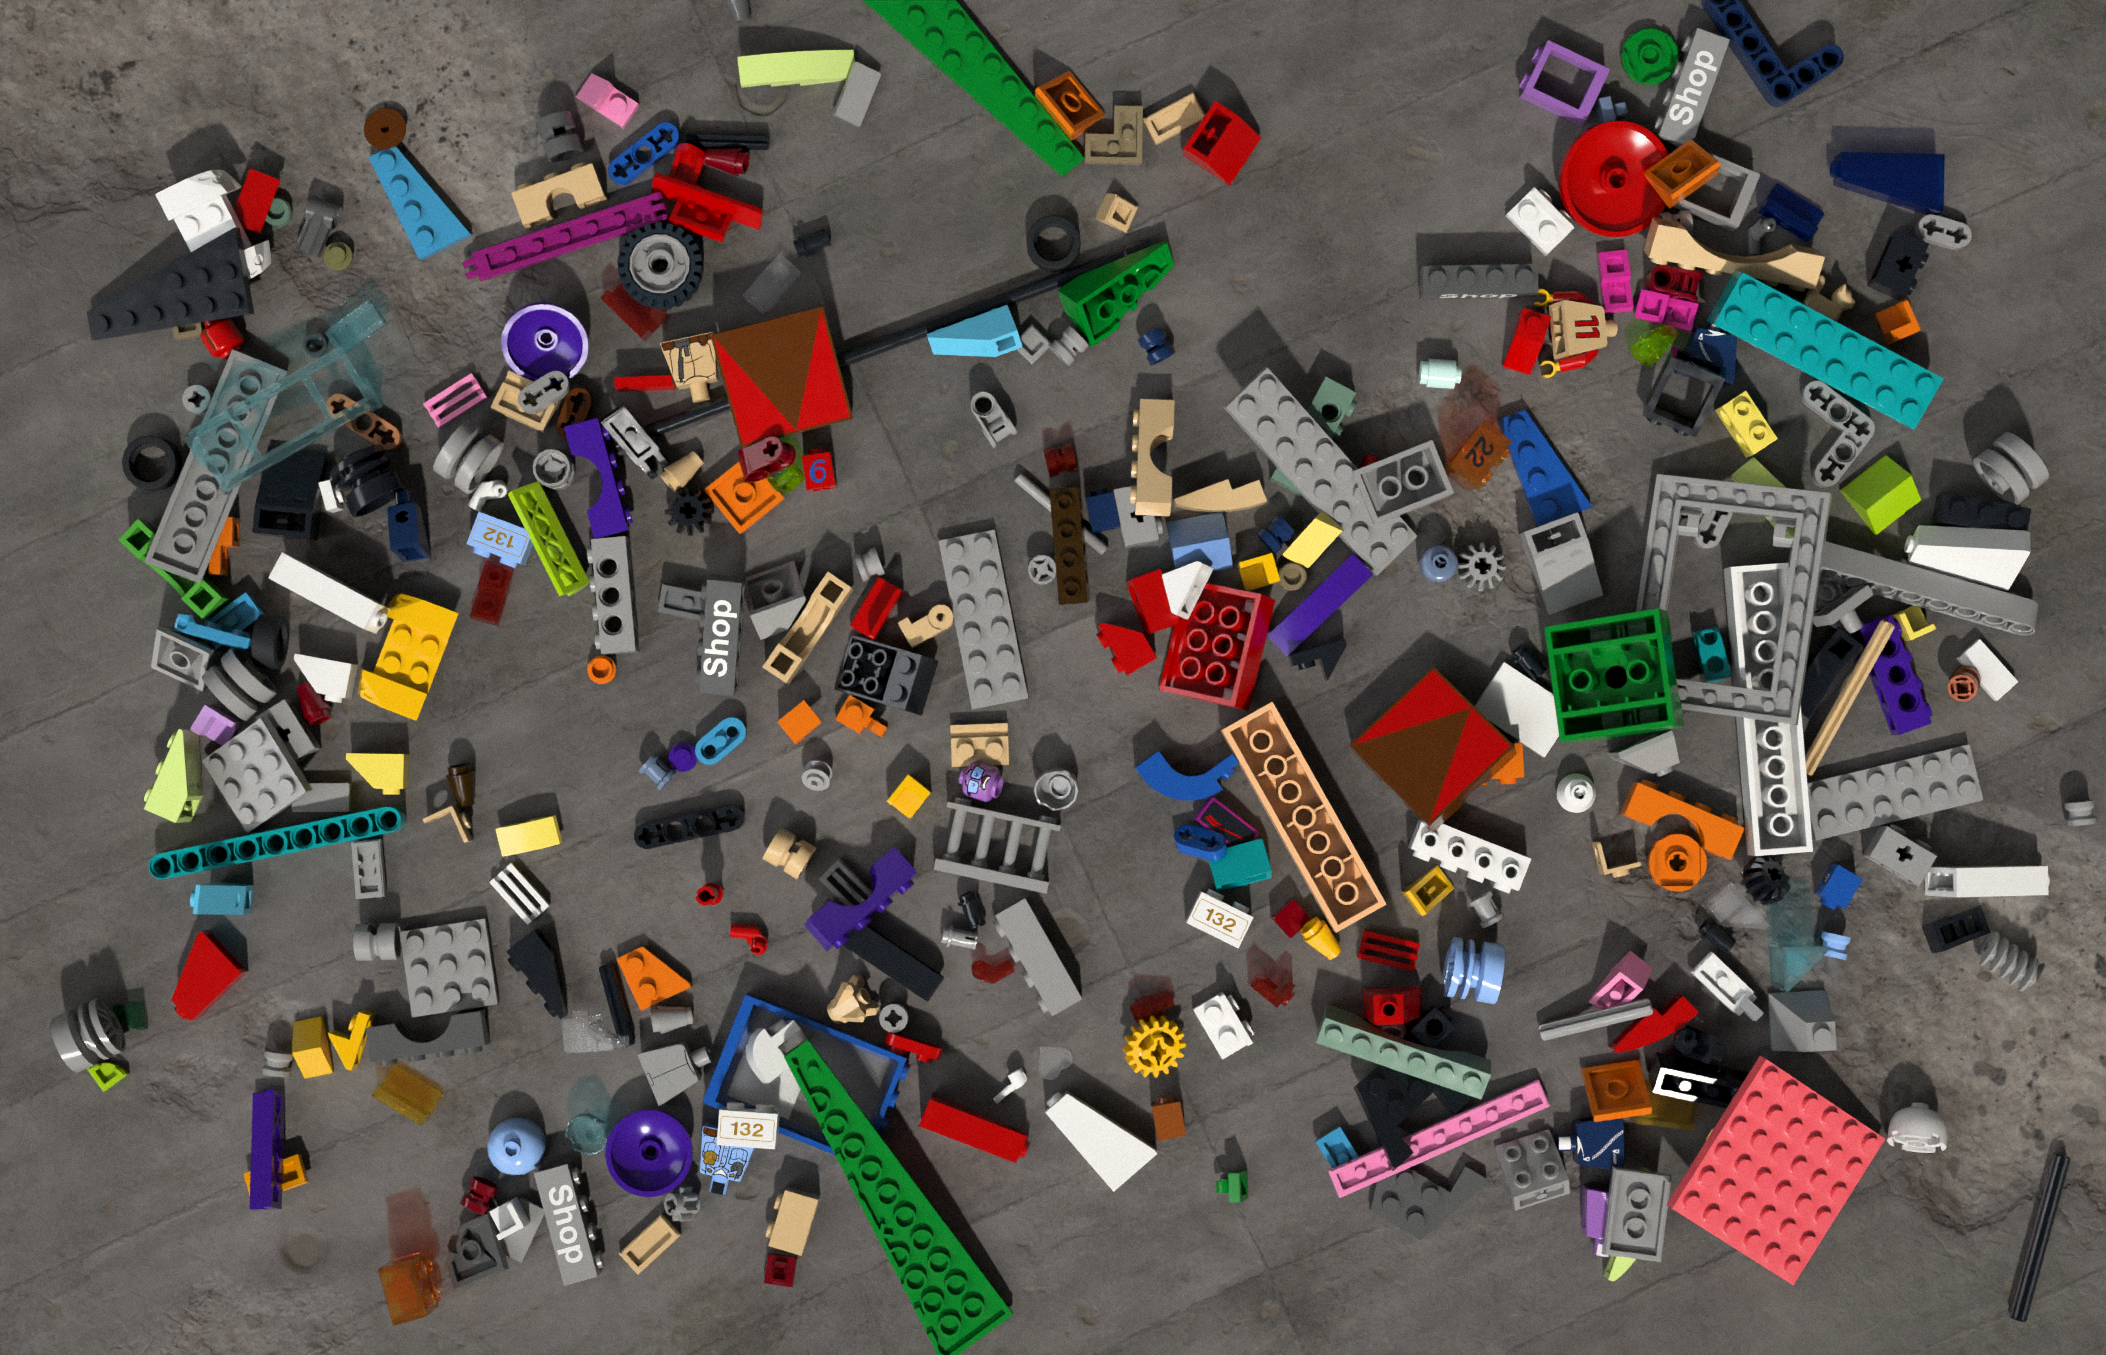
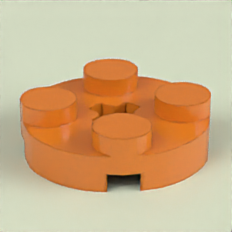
(1664, 851)

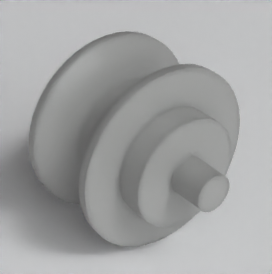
(817, 775)

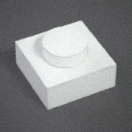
(331, 497)

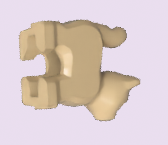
(1840, 300)

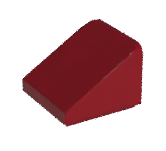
(1291, 918)

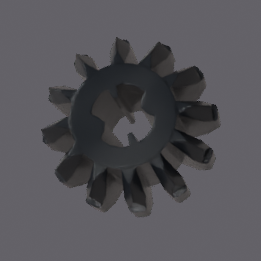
(683, 519)
(1765, 880)

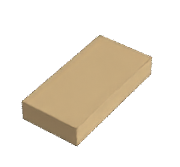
(1174, 118)
(650, 1243)

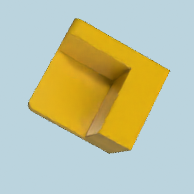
(1258, 572)
(909, 796)

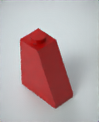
(206, 976)

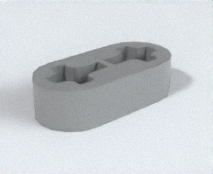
(1941, 238)
(540, 386)
(1717, 531)

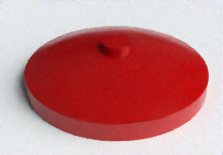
(1606, 181)

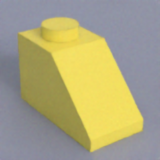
(383, 770)

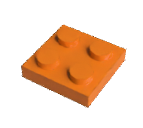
(743, 501)
(1616, 1091)

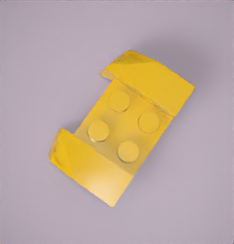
(408, 656)

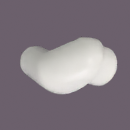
(486, 491)

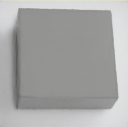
(1033, 344)

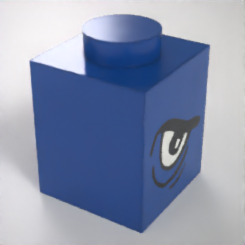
(1837, 887)

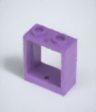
(1555, 106)

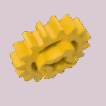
(1154, 1046)

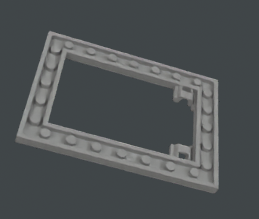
(1786, 507)

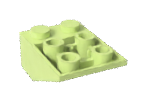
(179, 780)

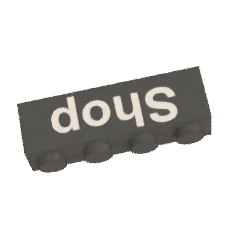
(1478, 281)
(721, 634)

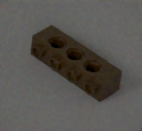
(1069, 545)

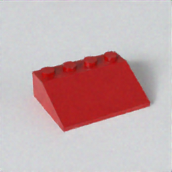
(1219, 647)

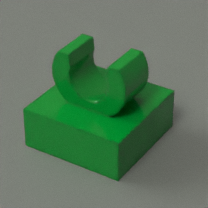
(1235, 1185)

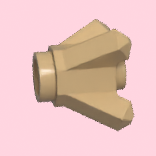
(852, 1002)

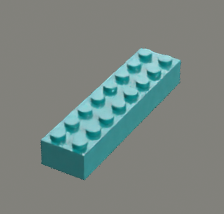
(1825, 349)

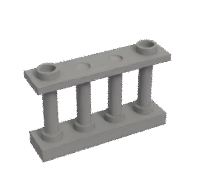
(978, 867)

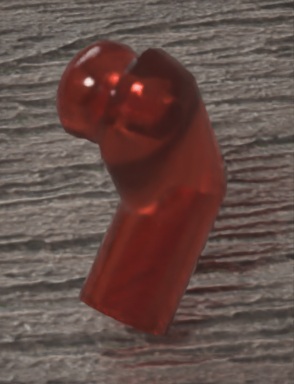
(991, 973)

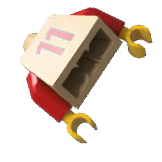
(1576, 329)

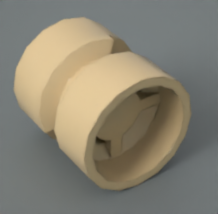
(789, 853)

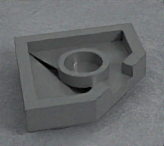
(476, 1253)

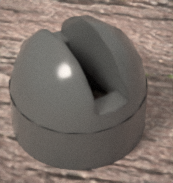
(315, 340)

